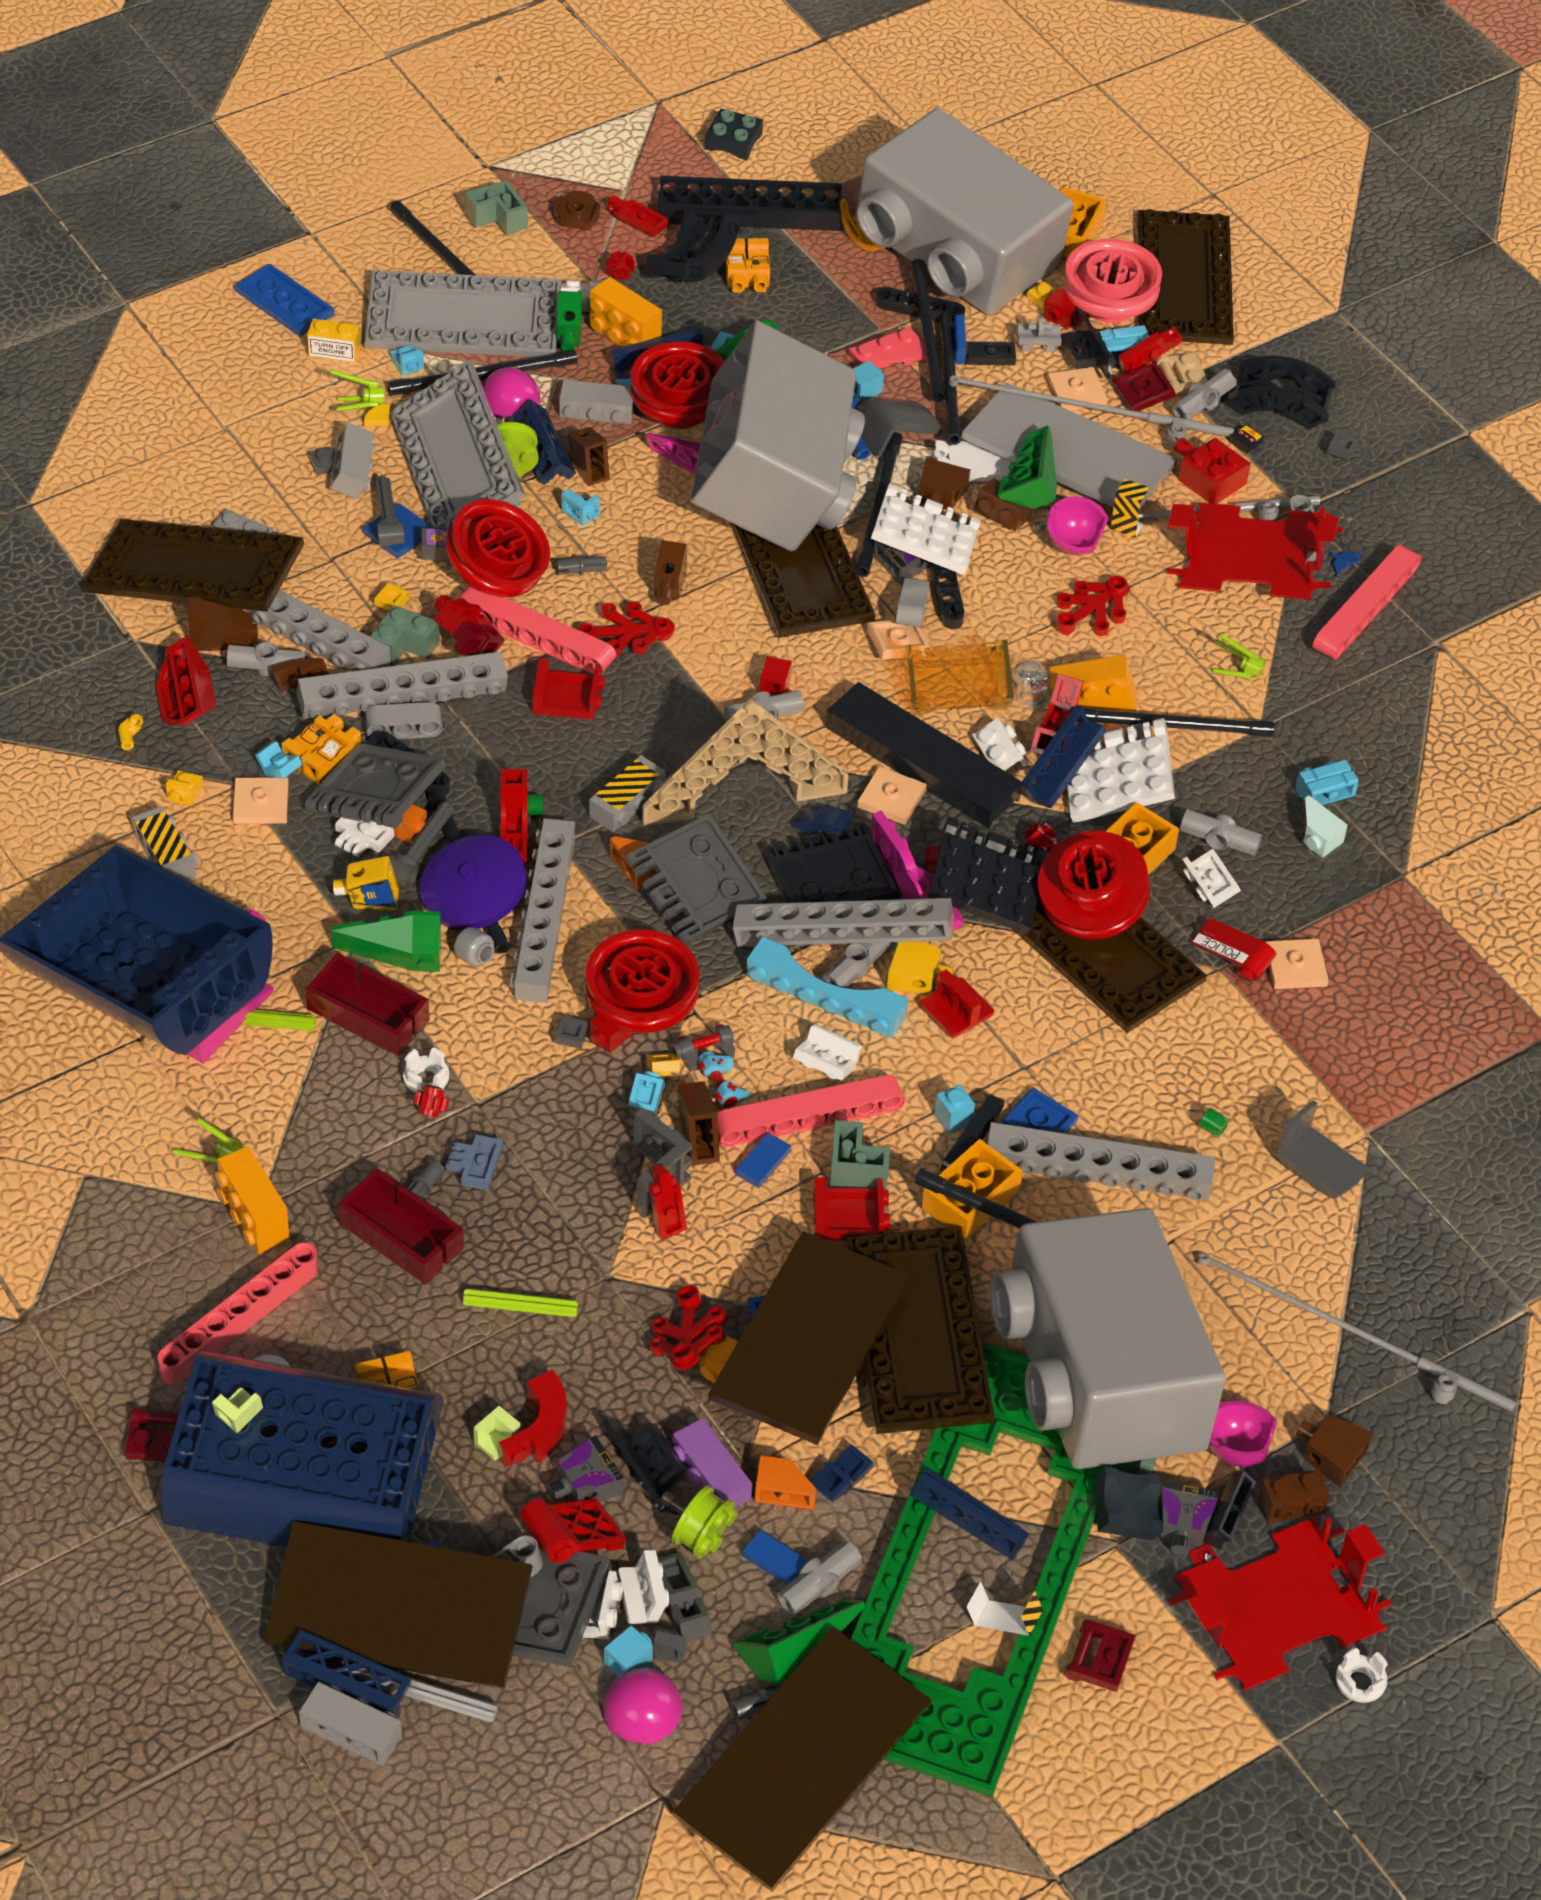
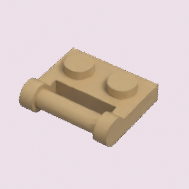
(1187, 368)

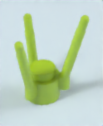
(370, 396)
(1251, 664)
(224, 1147)

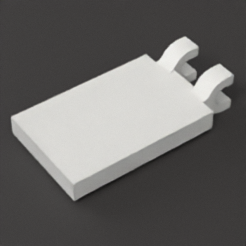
(982, 462)

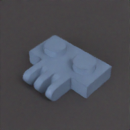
(476, 1161)

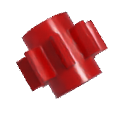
(620, 265)
(1040, 837)
(431, 1100)

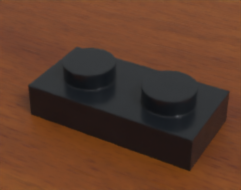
(991, 353)

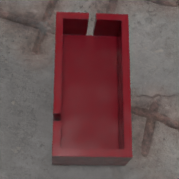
(374, 1010)
(404, 1232)

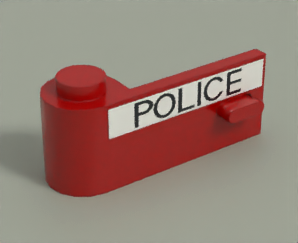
(1245, 951)

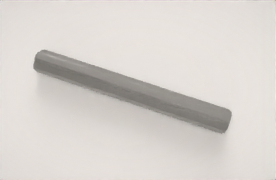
(438, 1696)

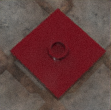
(1143, 387)

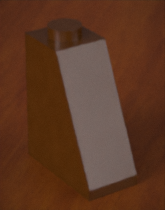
(218, 626)
(699, 1122)

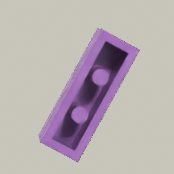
(711, 1463)

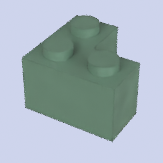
(497, 203)
(407, 632)
(855, 1163)

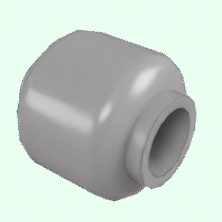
(474, 946)

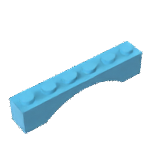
(874, 1008)

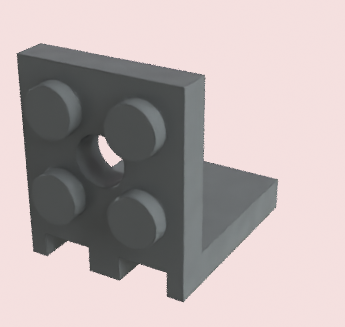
(660, 1146)

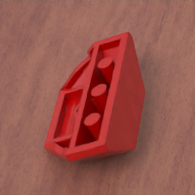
(184, 685)

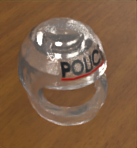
(1030, 677)

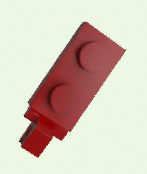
(637, 215)
(1149, 350)
(667, 1203)

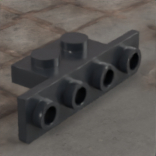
(1086, 347)
(650, 1458)

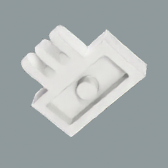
(362, 835)

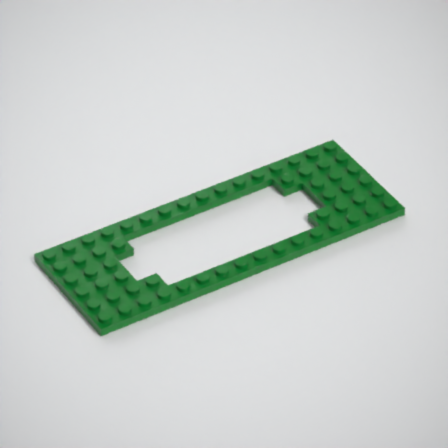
(971, 1732)

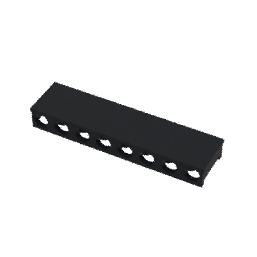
(756, 210)
(923, 754)

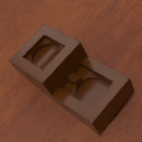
(289, 672)

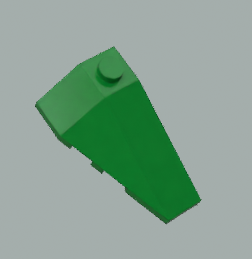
(1033, 473)
(404, 942)
(779, 1652)

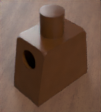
(588, 447)
(943, 482)
(670, 580)
(1334, 1447)

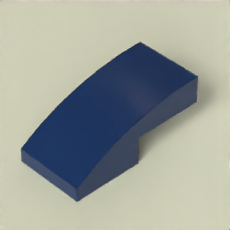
(823, 817)
(843, 1474)

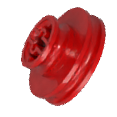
(674, 382)
(497, 548)
(1097, 911)
(648, 982)

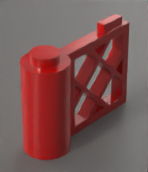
(556, 1533)

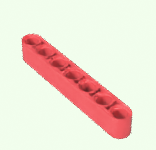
(1366, 602)
(542, 631)
(809, 1110)
(244, 1300)

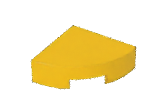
(378, 416)

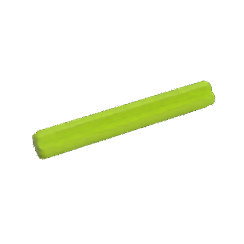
(280, 1020)
(520, 1302)

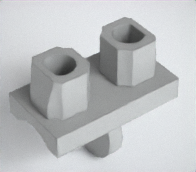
(1039, 334)

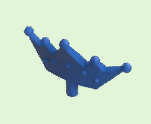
(1344, 559)

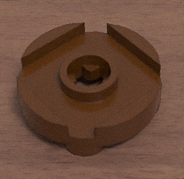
(566, 212)

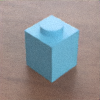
(868, 381)
(954, 1109)
(628, 1652)

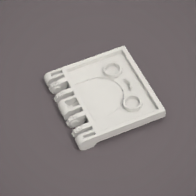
(925, 531)
(1123, 773)

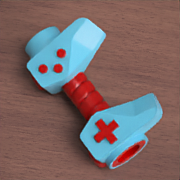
(726, 1092)

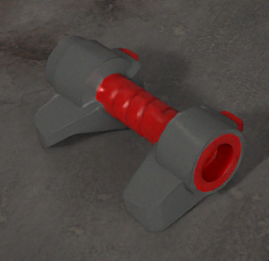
(686, 1047)

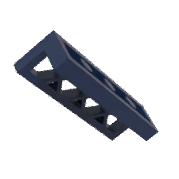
(624, 357)
(553, 449)
(1064, 760)
(969, 1514)
(310, 1673)

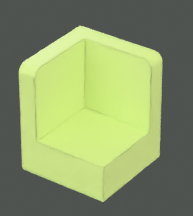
(237, 1409)
(493, 1429)

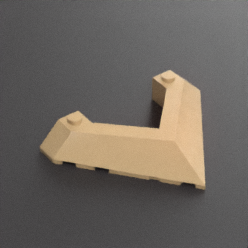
(746, 734)

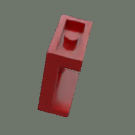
(567, 692)
(849, 1211)

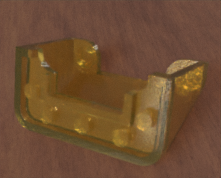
(958, 677)

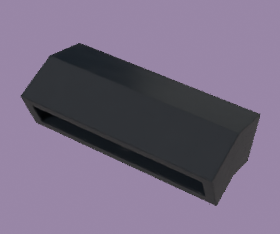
(1238, 1482)

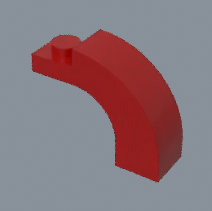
(1065, 695)
(515, 809)
(544, 1435)

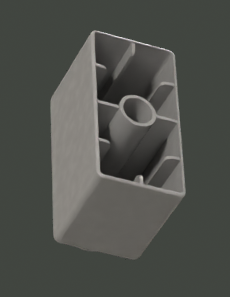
(963, 210)
(778, 439)
(1109, 1339)

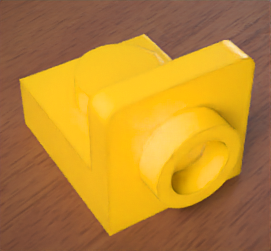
(184, 787)

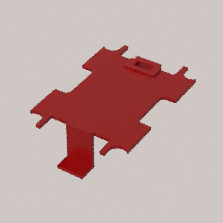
(1253, 549)
(1285, 1599)

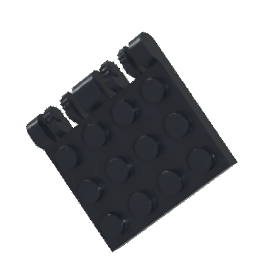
(831, 868)
(985, 878)

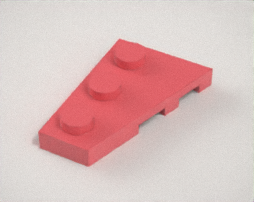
(893, 348)

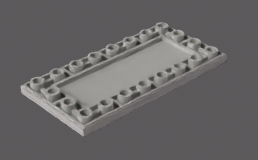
(462, 313)
(455, 446)
(1085, 452)

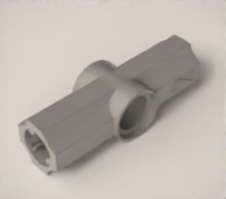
(1204, 395)
(261, 657)
(777, 705)
(1221, 832)
(854, 963)
(819, 1578)

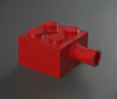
(1212, 469)

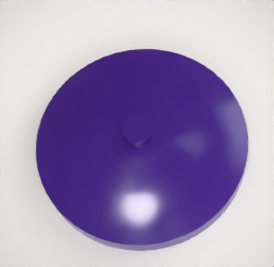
(474, 881)

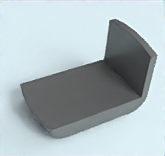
(890, 415)
(1317, 1157)

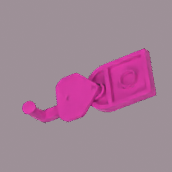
(901, 864)

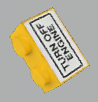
(334, 340)

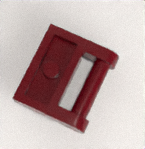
(149, 1443)
(1110, 1657)

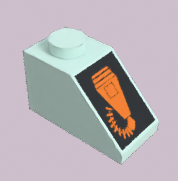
(1321, 828)

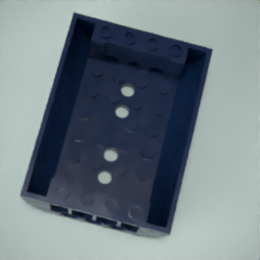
(166, 927)
(263, 1484)

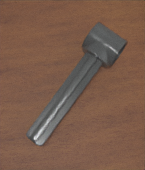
(389, 529)
(405, 865)

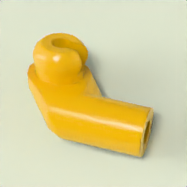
(128, 729)

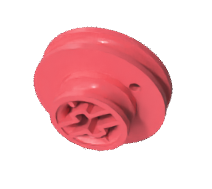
(1112, 279)

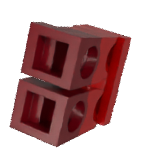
(470, 628)

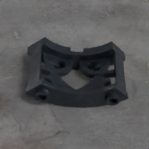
(692, 236)
(1296, 402)

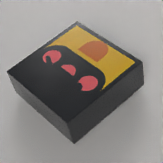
(1246, 438)

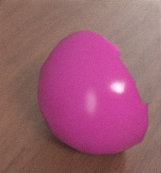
(509, 390)
(1076, 525)
(1242, 1433)
(642, 1706)

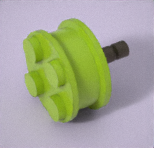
(521, 444)
(701, 1520)

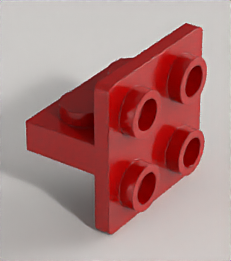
(955, 1005)

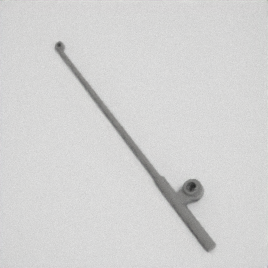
(1174, 433)
(1267, 510)
(1443, 1387)

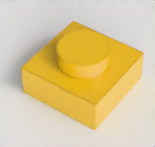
(1039, 293)
(390, 596)
(663, 1063)

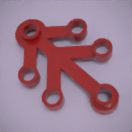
(1113, 589)
(655, 628)
(687, 1354)

